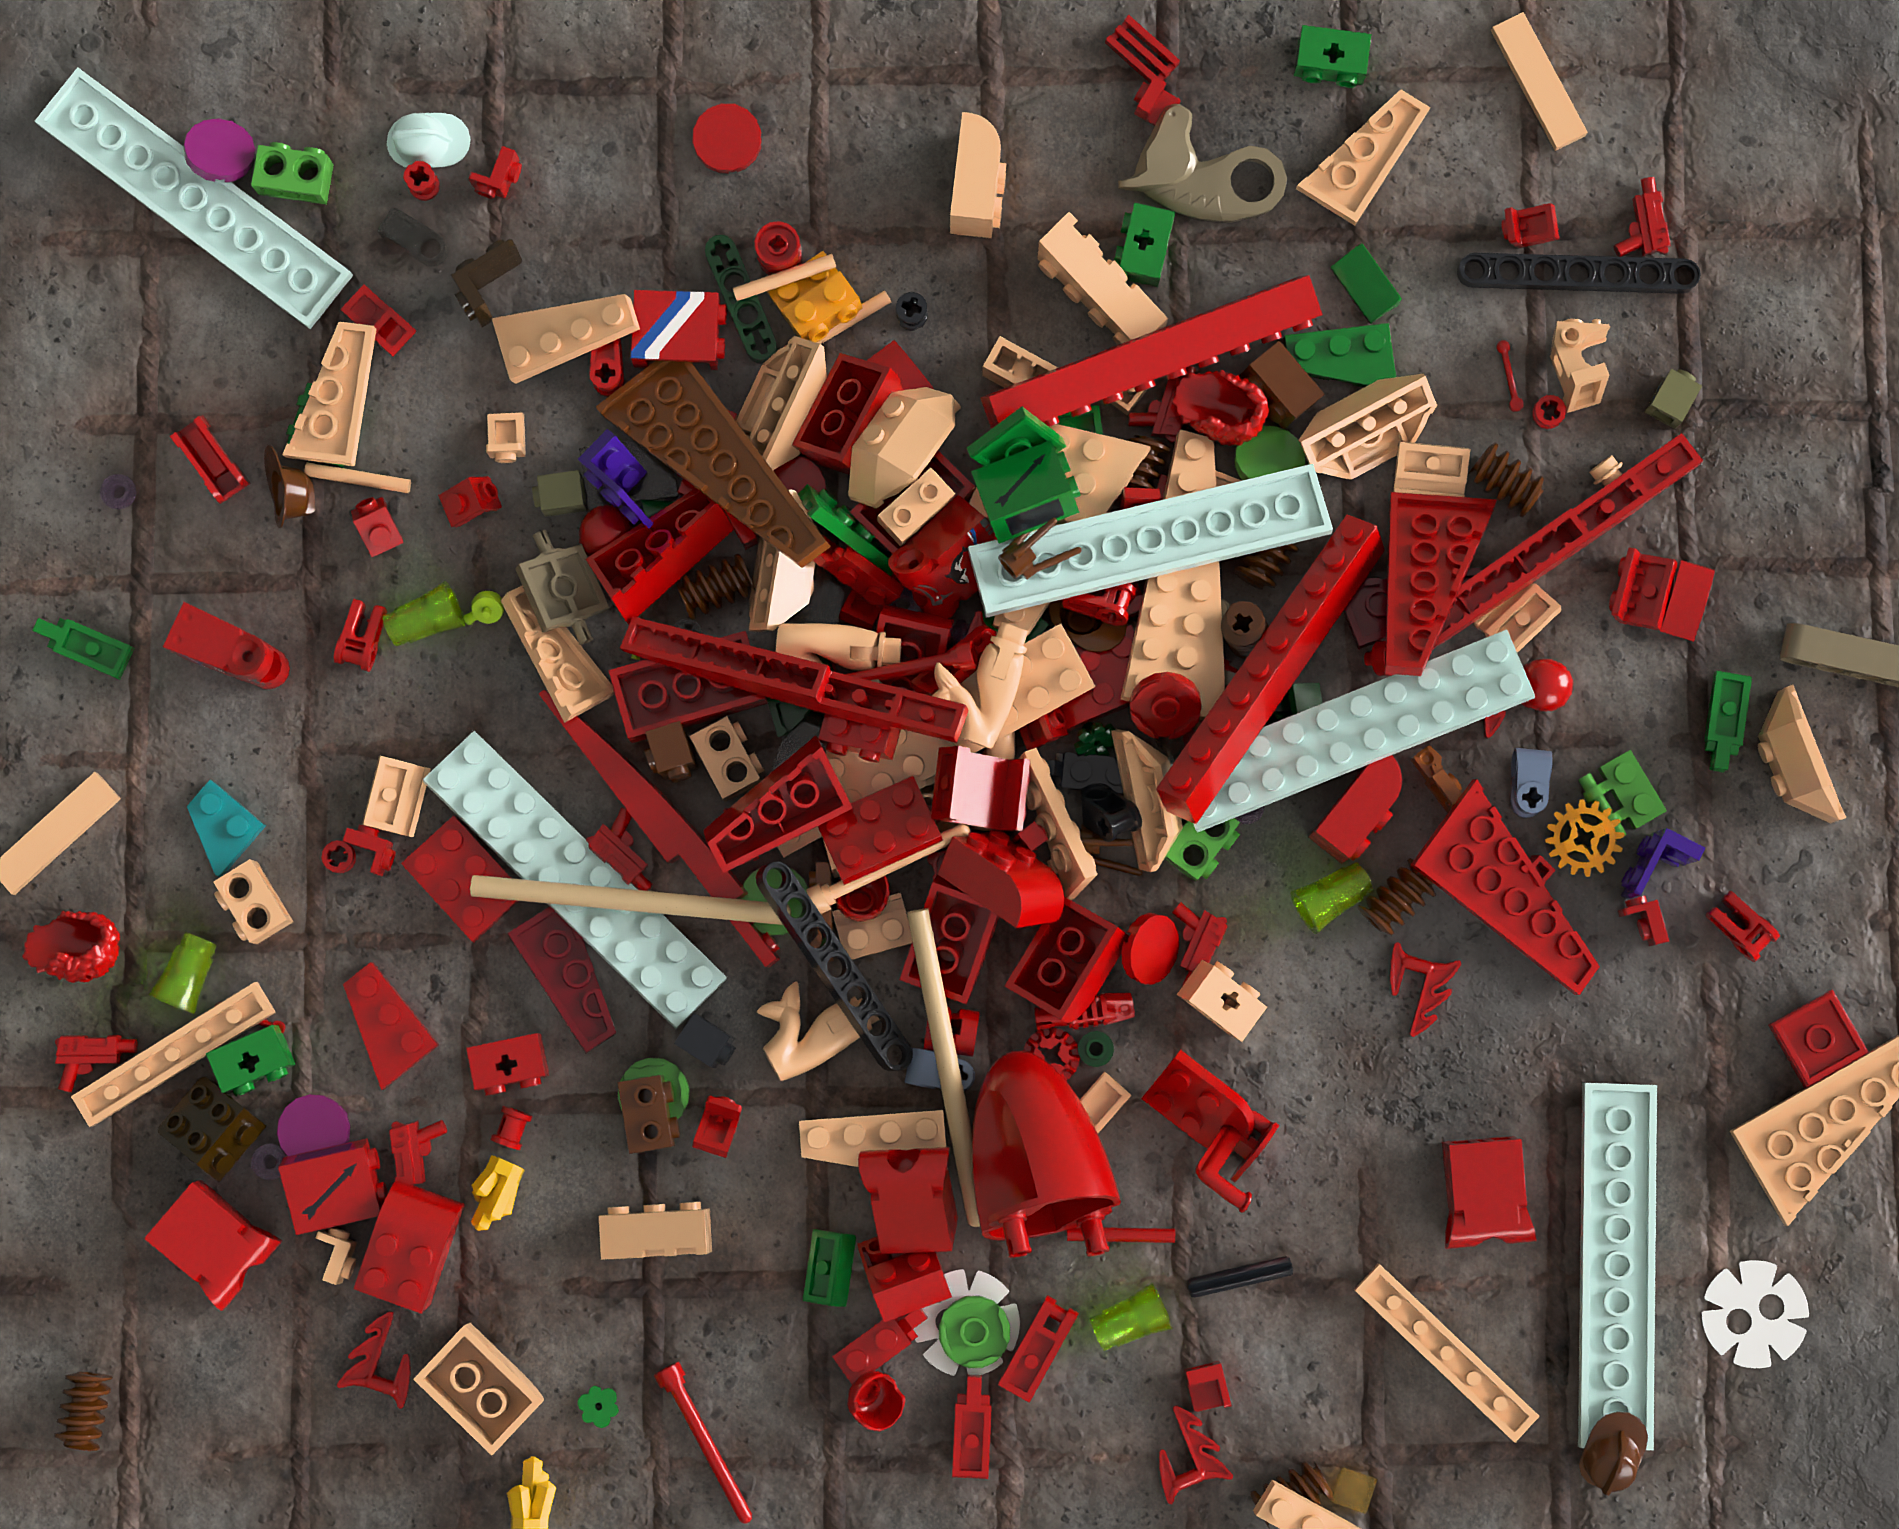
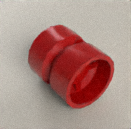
(777, 247)
(965, 1042)

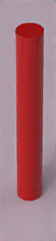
(1115, 1234)

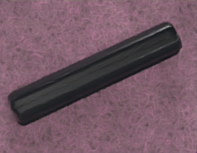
(1239, 1276)

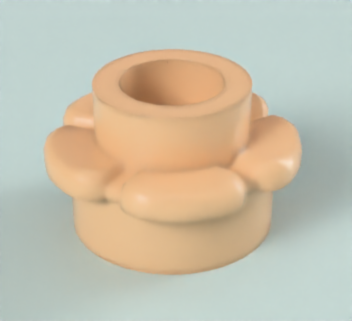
(1606, 471)

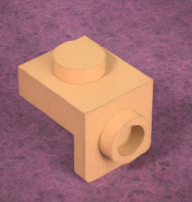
(506, 437)
(341, 1261)

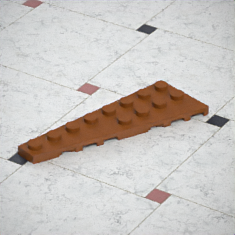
(692, 432)

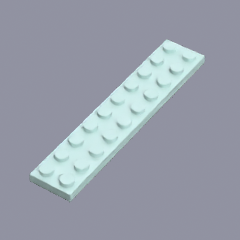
(207, 212)
(1158, 539)
(1372, 725)
(548, 849)
(1617, 1254)

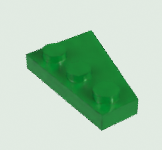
(1345, 354)

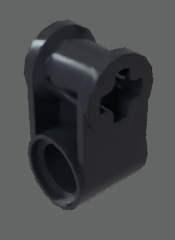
(1108, 812)

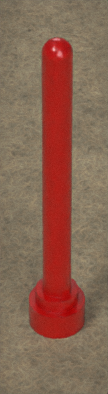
(961, 656)
(672, 1380)

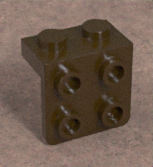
(477, 273)
(210, 1128)

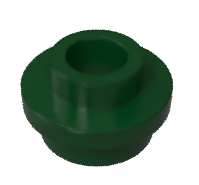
(1087, 1057)

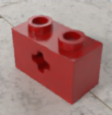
(486, 1062)

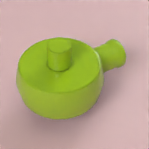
(485, 608)

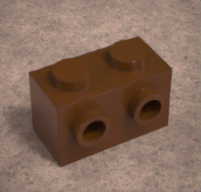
(1284, 384)
(670, 752)
(648, 1114)

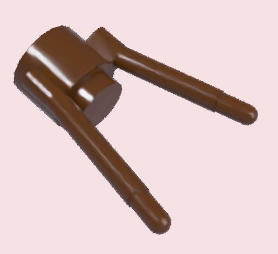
(1018, 555)
(1092, 843)

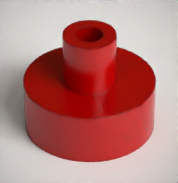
(1377, 658)

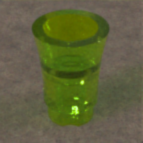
(424, 616)
(1331, 896)
(185, 973)
(1131, 1319)

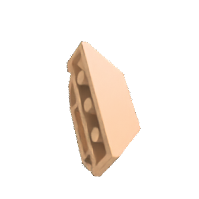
(783, 399)
(1368, 426)
(899, 443)
(779, 585)
(1796, 760)
(1140, 773)

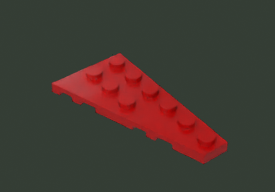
(1427, 561)
(1494, 879)

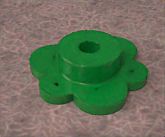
(600, 1417)

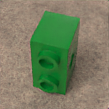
(1350, 53)
(1154, 226)
(230, 1060)

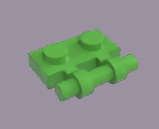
(1629, 787)

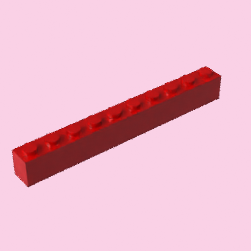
(1159, 354)
(1270, 669)

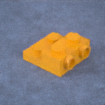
(817, 303)

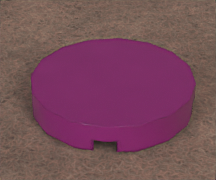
(219, 150)
(312, 1124)

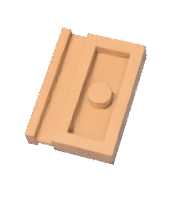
(1431, 469)
(1521, 615)
(395, 796)
(875, 935)

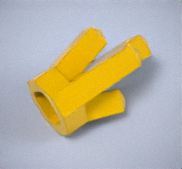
(495, 1191)
(533, 1499)

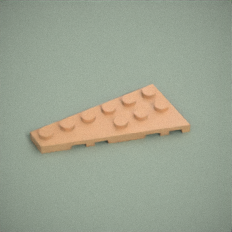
(1101, 472)
(1818, 1128)

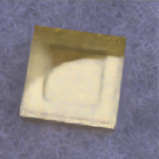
(1353, 1490)

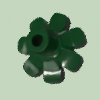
(1094, 739)

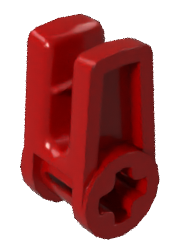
(607, 359)
(1102, 604)
(363, 649)
(1753, 924)

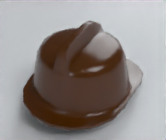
(289, 489)
(1085, 630)
(1614, 1452)

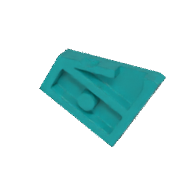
(222, 826)

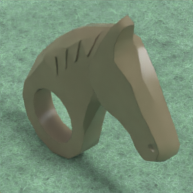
(1196, 189)

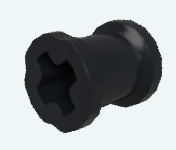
(905, 303)

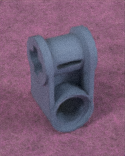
(1530, 774)
(924, 1072)

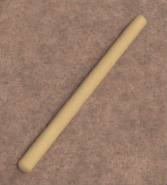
(624, 899)
(945, 1055)

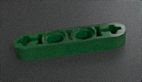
(733, 305)

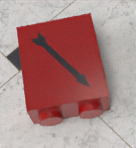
(332, 1186)

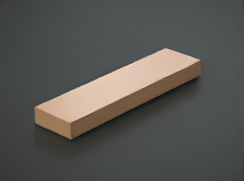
(1539, 81)
(56, 832)

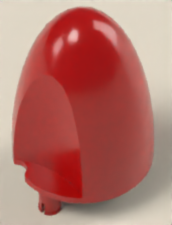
(1037, 1158)

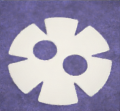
(1756, 1283)
(983, 1285)

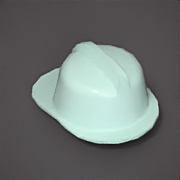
(430, 138)

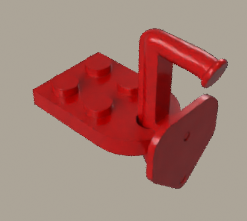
(1213, 1118)

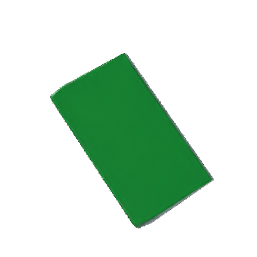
(1366, 283)
(829, 1268)

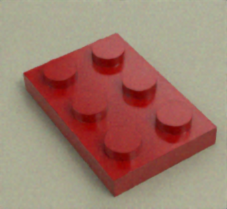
(880, 830)
(445, 872)

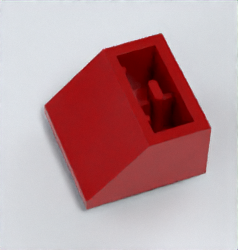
(903, 1280)

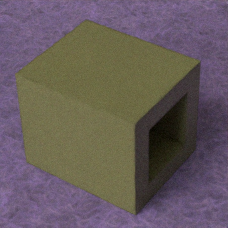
(1673, 397)
(560, 493)

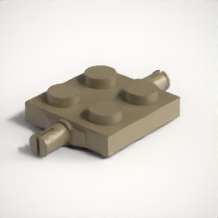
(561, 587)

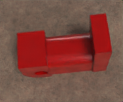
(210, 460)

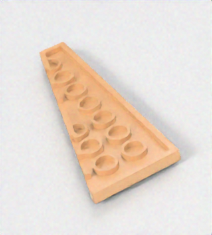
(1182, 609)

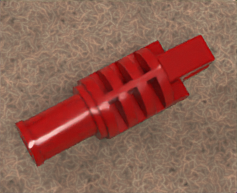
(1104, 1010)

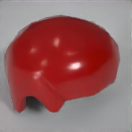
(602, 527)
(1550, 684)
(865, 901)
(875, 1401)

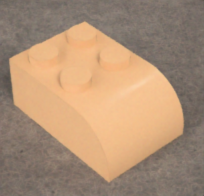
(977, 179)
(479, 1388)

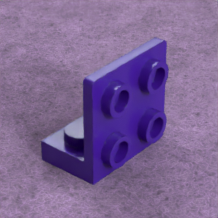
(617, 471)
(1661, 845)

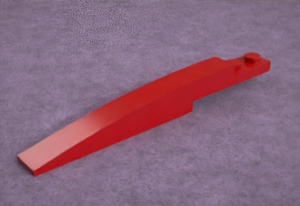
(1569, 534)
(795, 680)
(664, 824)

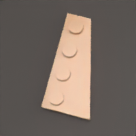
(1359, 167)
(334, 412)
(561, 662)
(1068, 855)

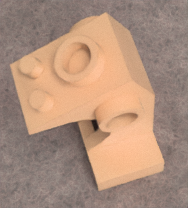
(1580, 382)

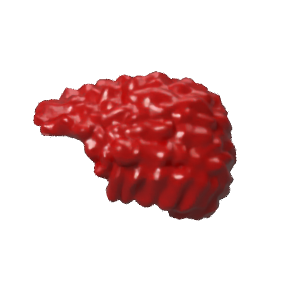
(1221, 406)
(73, 946)

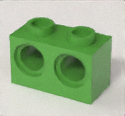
(290, 181)
(1206, 844)

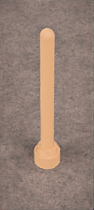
(825, 895)

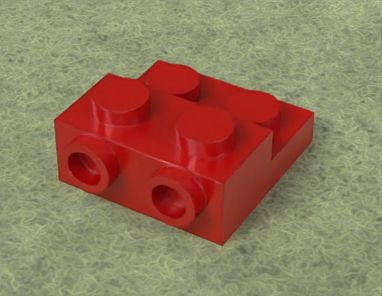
(870, 742)

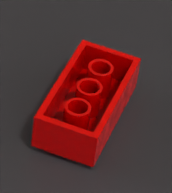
(660, 695)

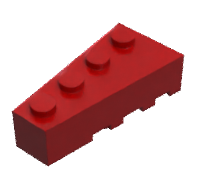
(651, 560)
(779, 808)

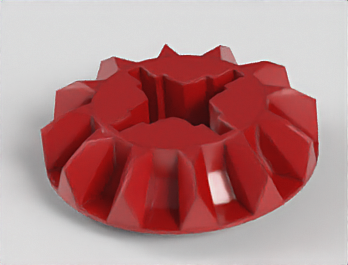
(1067, 1052)

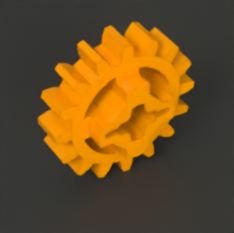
(1599, 830)

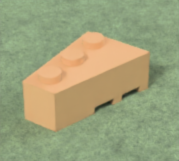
(655, 1231)

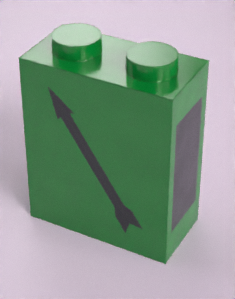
(1026, 490)

